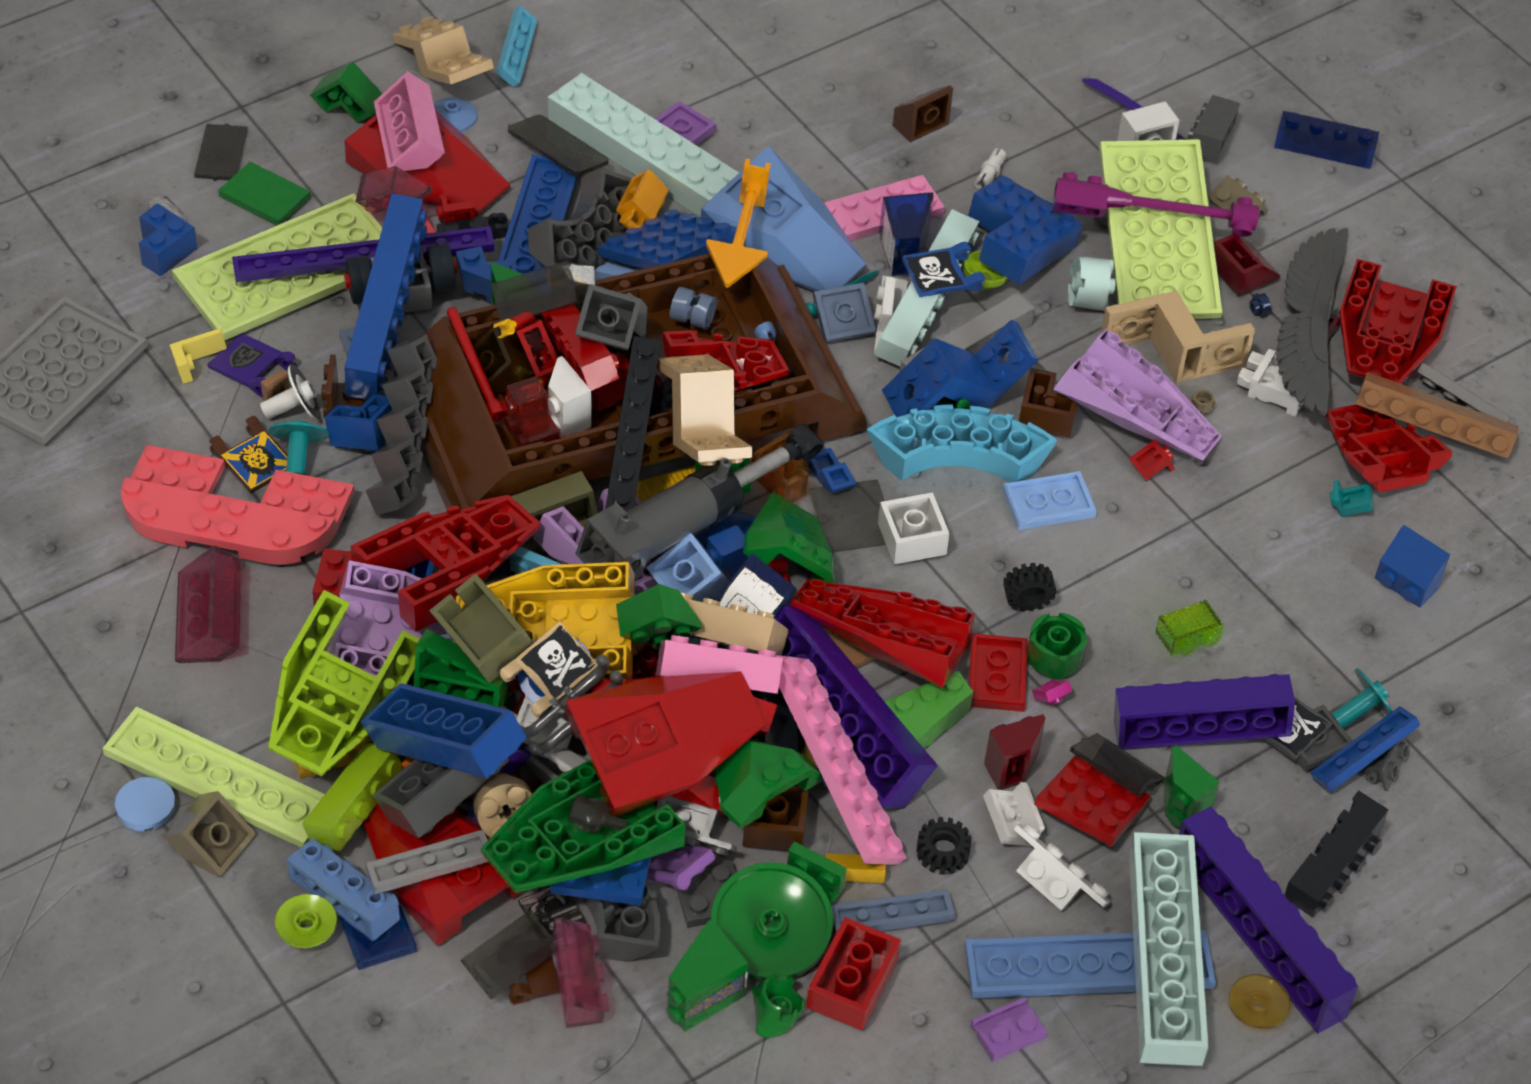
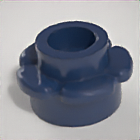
(1260, 304)

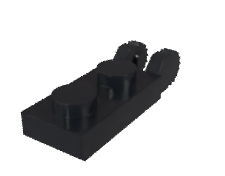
(496, 221)

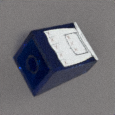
(904, 227)
(757, 588)

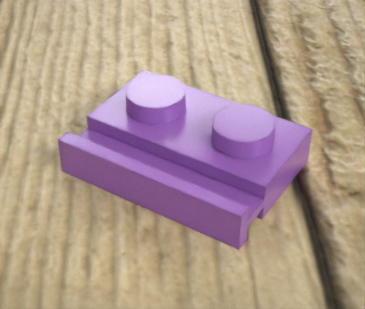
(1008, 1029)

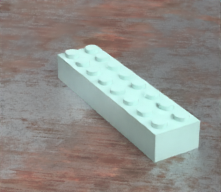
(1167, 950)

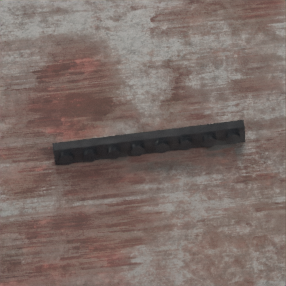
(633, 423)

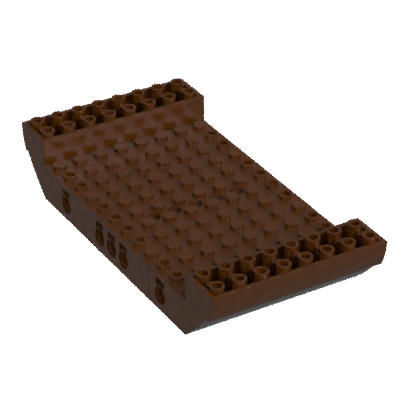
(482, 461)

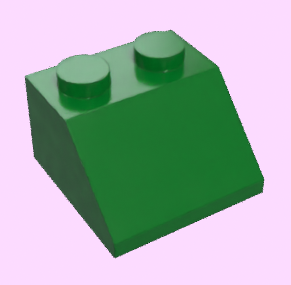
(1186, 787)

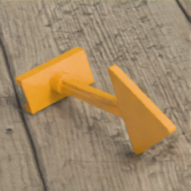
(734, 259)

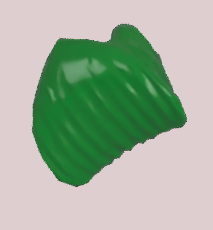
(776, 1005)

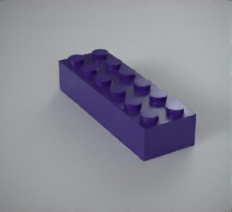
(1204, 711)

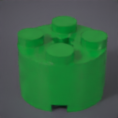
(1056, 645)

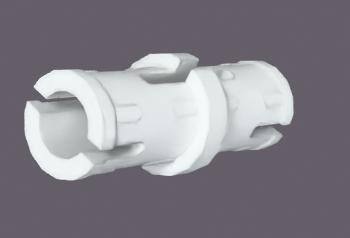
(991, 168)

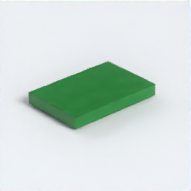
(264, 194)

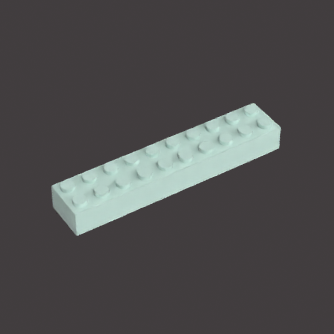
(638, 141)

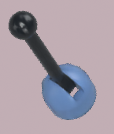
(768, 331)

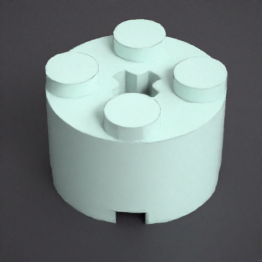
(1090, 283)

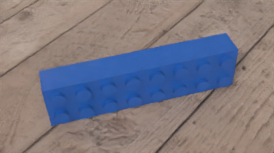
(385, 297)

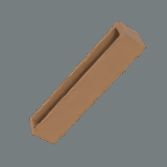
(1437, 415)

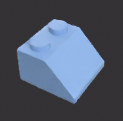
(689, 570)

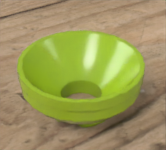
(973, 265)

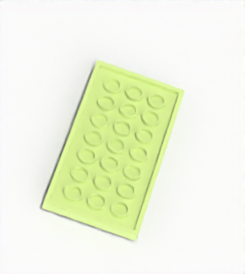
(1155, 247)
(247, 304)

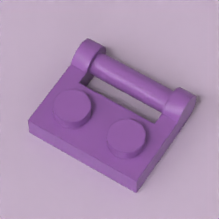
(684, 861)

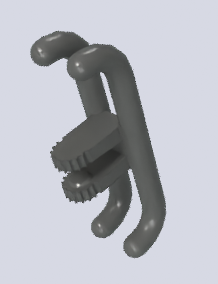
(558, 708)

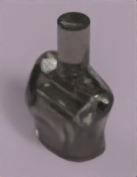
(592, 815)

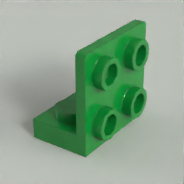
(826, 872)

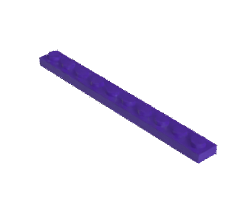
(334, 256)

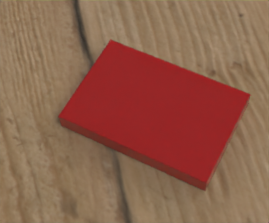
(998, 672)

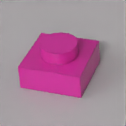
(1052, 691)

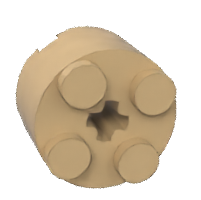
(494, 794)

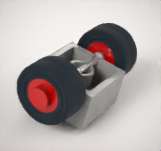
(440, 269)

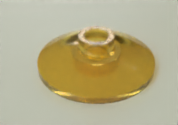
(1261, 991)

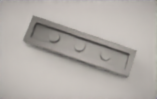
(1456, 391)
(426, 862)

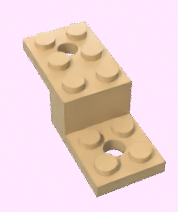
(442, 50)

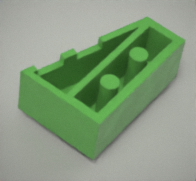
(933, 709)

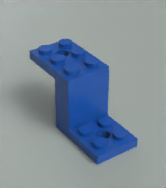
(959, 374)

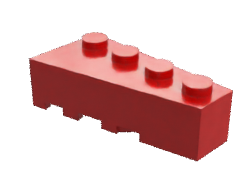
(587, 358)

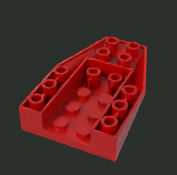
(459, 174)
(1389, 325)
(892, 625)
(662, 733)
(441, 900)

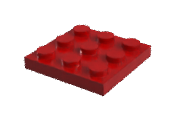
(1091, 801)

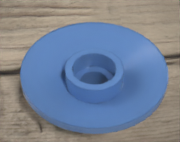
(458, 112)

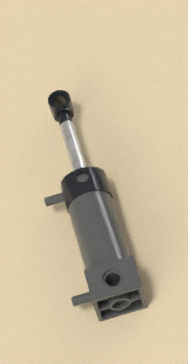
(683, 508)

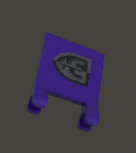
(248, 360)

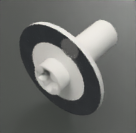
(301, 393)

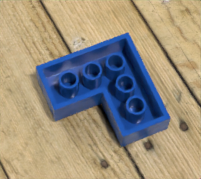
(1023, 229)

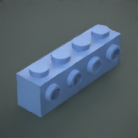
(349, 891)

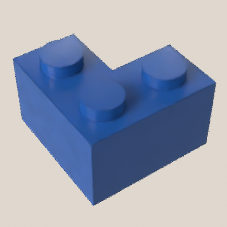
(165, 239)
(358, 426)
(724, 547)

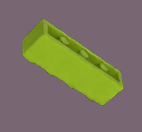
(351, 797)

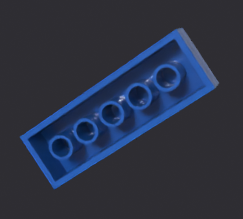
(444, 730)

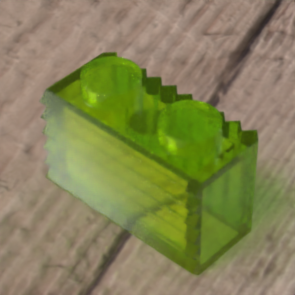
(1189, 628)

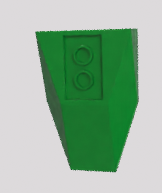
(544, 848)

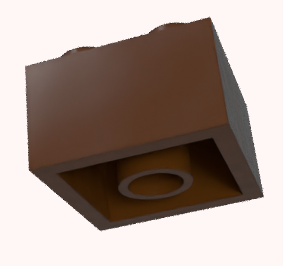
(780, 823)

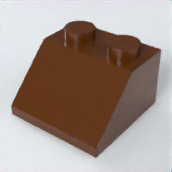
(923, 113)

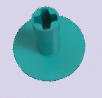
(298, 435)
(1371, 696)

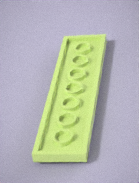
(203, 767)

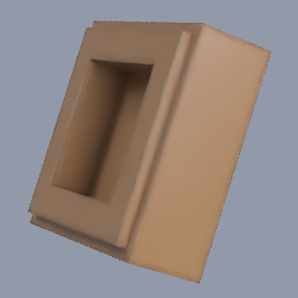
(275, 384)

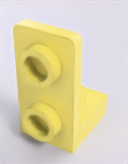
(195, 348)

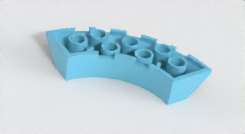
(960, 439)

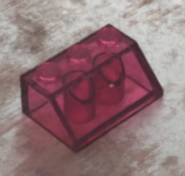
(579, 973)

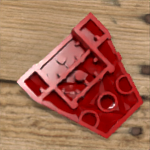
(752, 359)
(1383, 449)

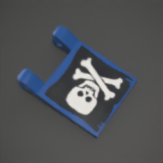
(939, 271)

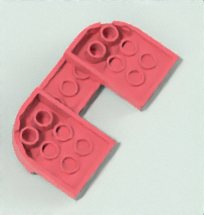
(175, 503)

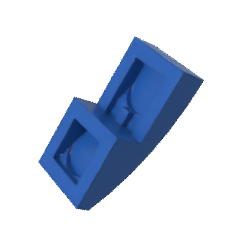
(830, 472)

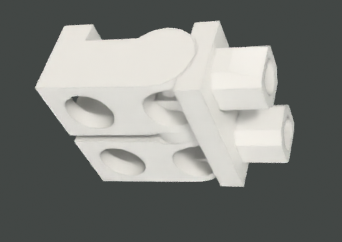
(1267, 382)

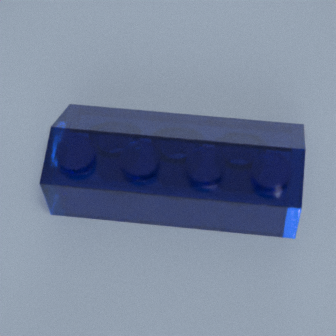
(1326, 139)

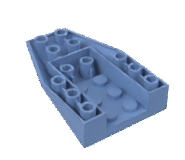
(791, 227)

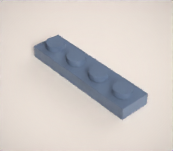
(897, 911)

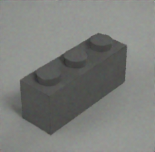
(1214, 125)

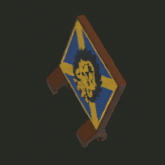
(253, 459)

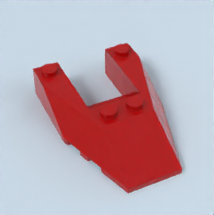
(455, 542)

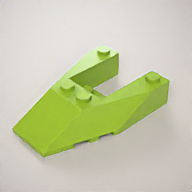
(326, 697)

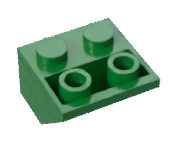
(656, 616)

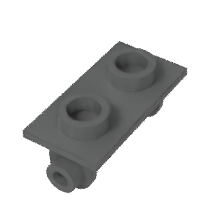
(1387, 769)

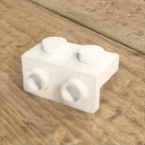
(1013, 808)

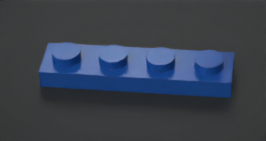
(1365, 749)

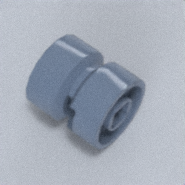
(689, 307)

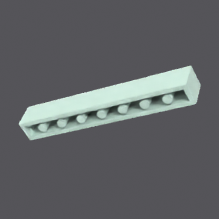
(915, 313)

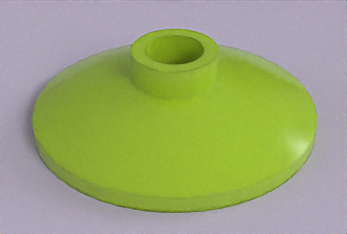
(301, 911)

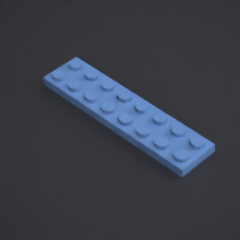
(1058, 965)

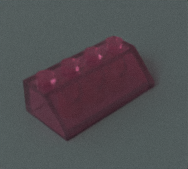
(208, 608)

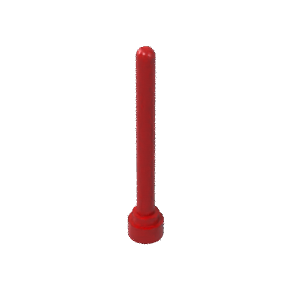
(494, 405)

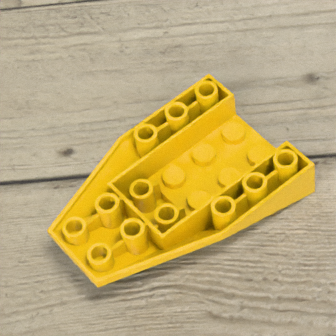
(579, 598)

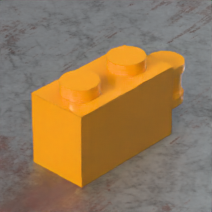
(641, 199)

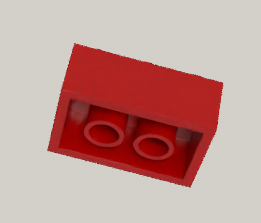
(853, 973)

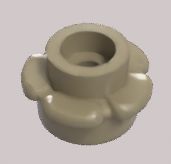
(1203, 401)

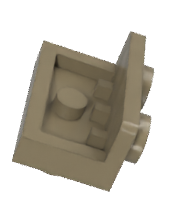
(1230, 190)

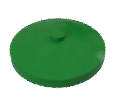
(775, 919)

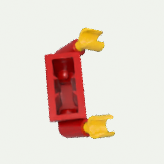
(534, 341)

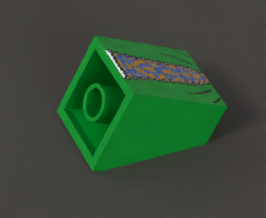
(706, 978)

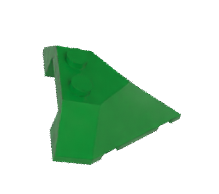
(757, 775)

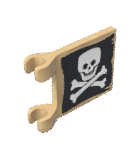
(552, 665)

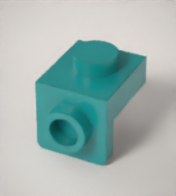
(1351, 499)

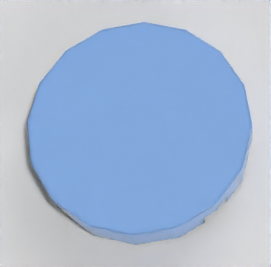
(145, 804)

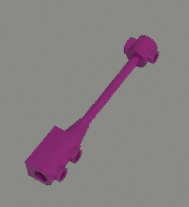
(1094, 198)

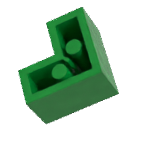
(347, 88)

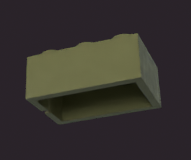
(570, 491)
(483, 629)

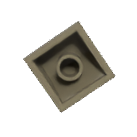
(210, 833)

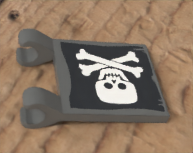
(1306, 729)

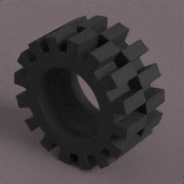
(1029, 587)
(943, 859)

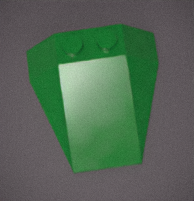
(793, 533)

